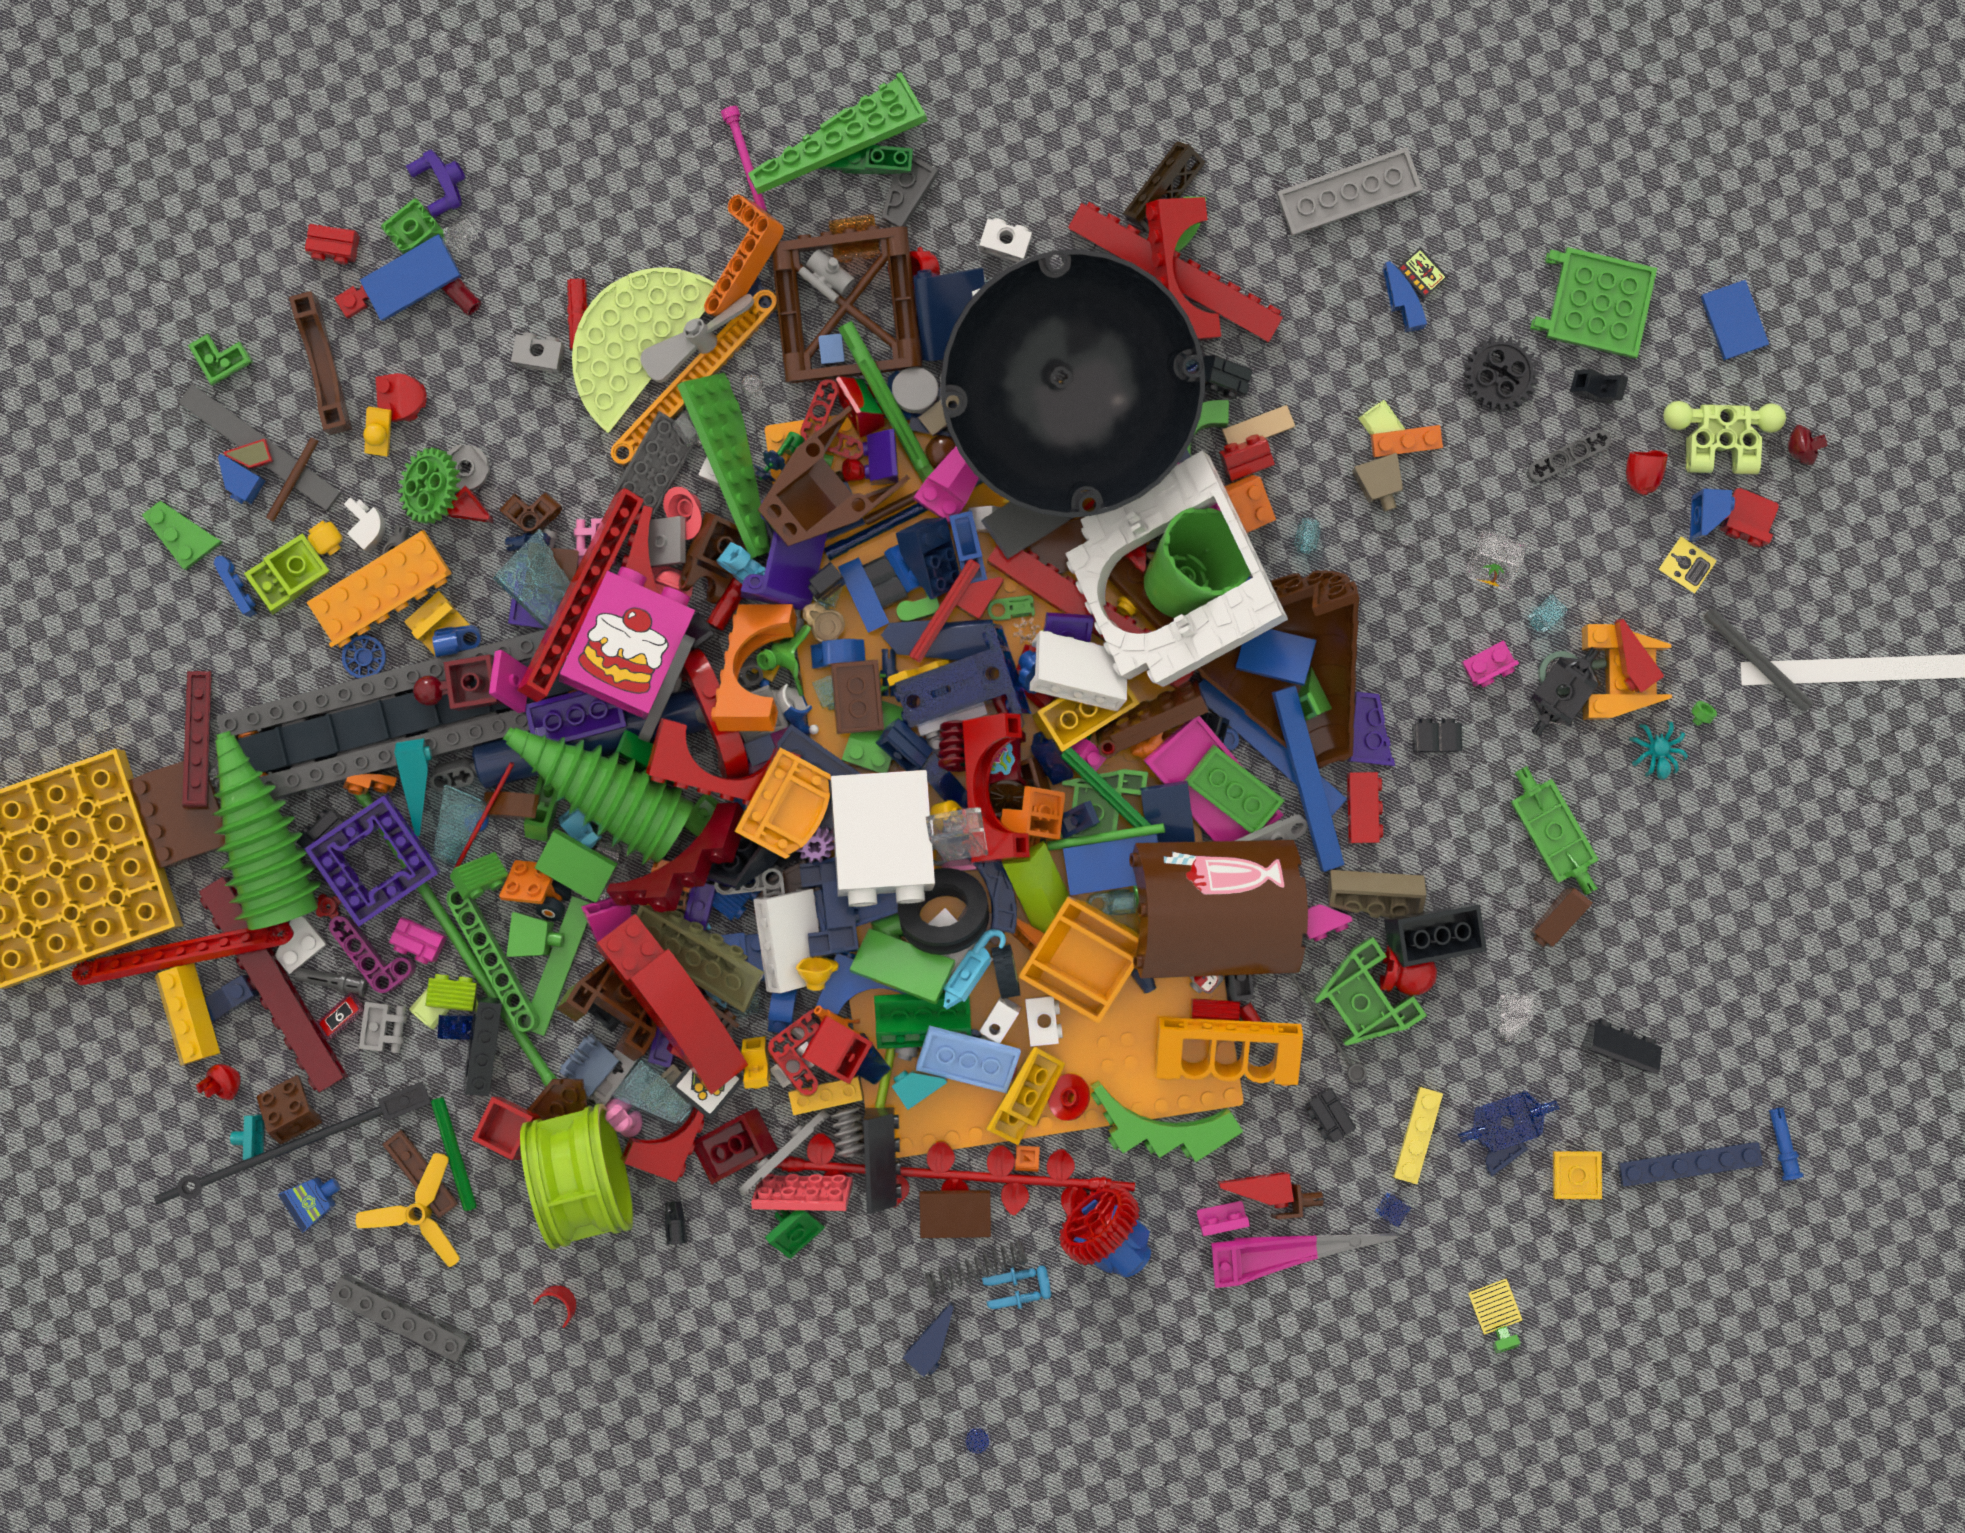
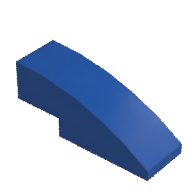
(1403, 298)
(967, 542)
(863, 595)

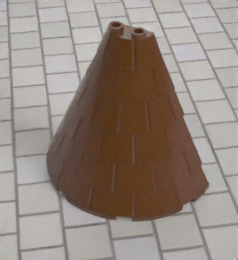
(1319, 609)

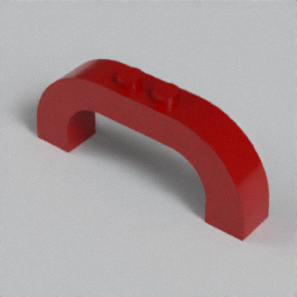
(729, 745)

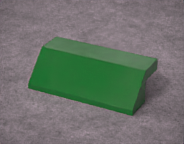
(905, 1019)

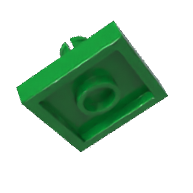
(794, 1231)

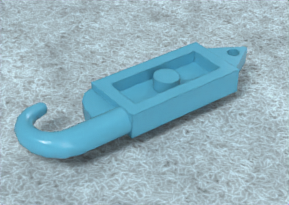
(970, 969)

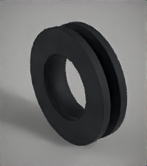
(958, 935)

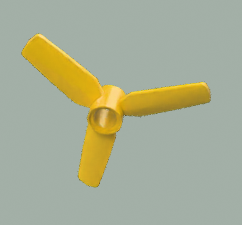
(424, 1196)

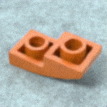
(360, 783)

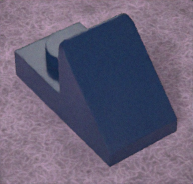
(1078, 819)

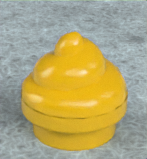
(1125, 607)

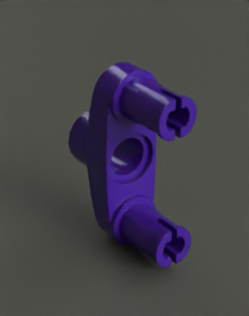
(448, 177)

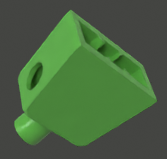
(531, 936)

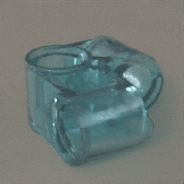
(1116, 901)

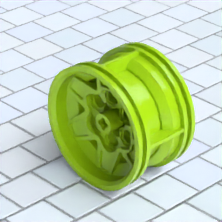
(576, 1176)

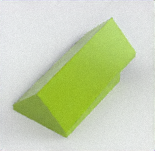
(1037, 885)

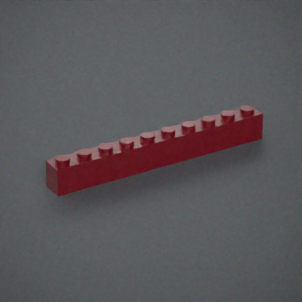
(277, 993)

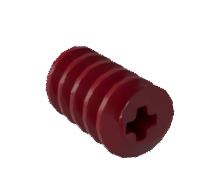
(951, 746)

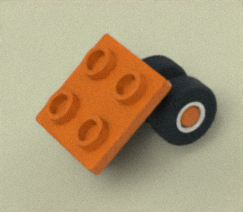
(532, 886)

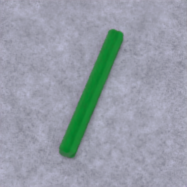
(1103, 788)
(454, 1154)

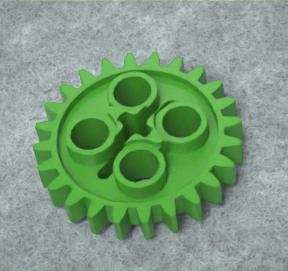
(429, 485)

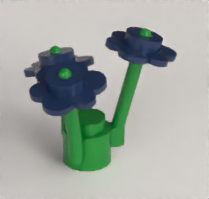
(774, 460)

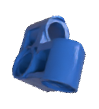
(451, 640)

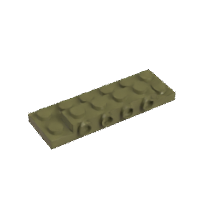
(704, 956)

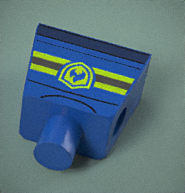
(310, 1201)

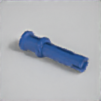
(1787, 1154)

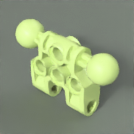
(1744, 458)

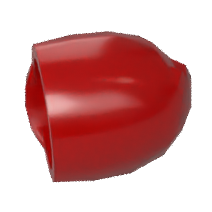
(1645, 470)

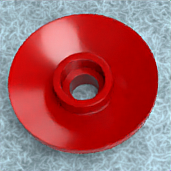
(1060, 1098)

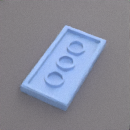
(968, 1059)

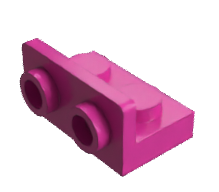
(1490, 663)
(1222, 1218)

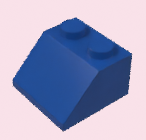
(1708, 510)

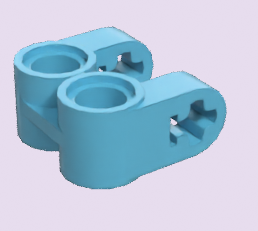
(738, 562)

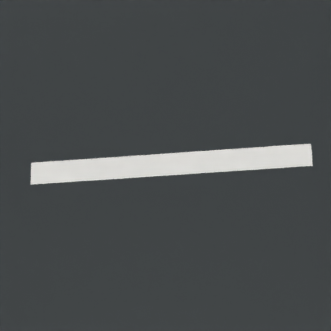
(1861, 669)

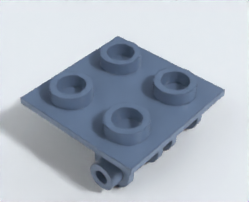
(589, 1062)

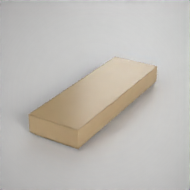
(1263, 425)

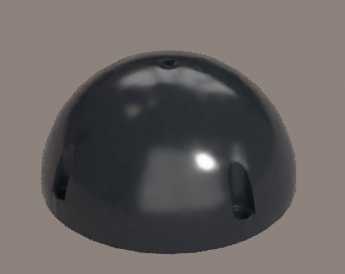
(1116, 414)

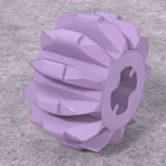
(818, 850)

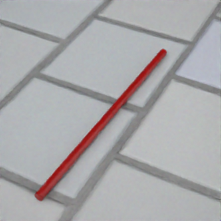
(484, 815)

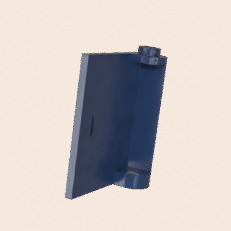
(939, 305)

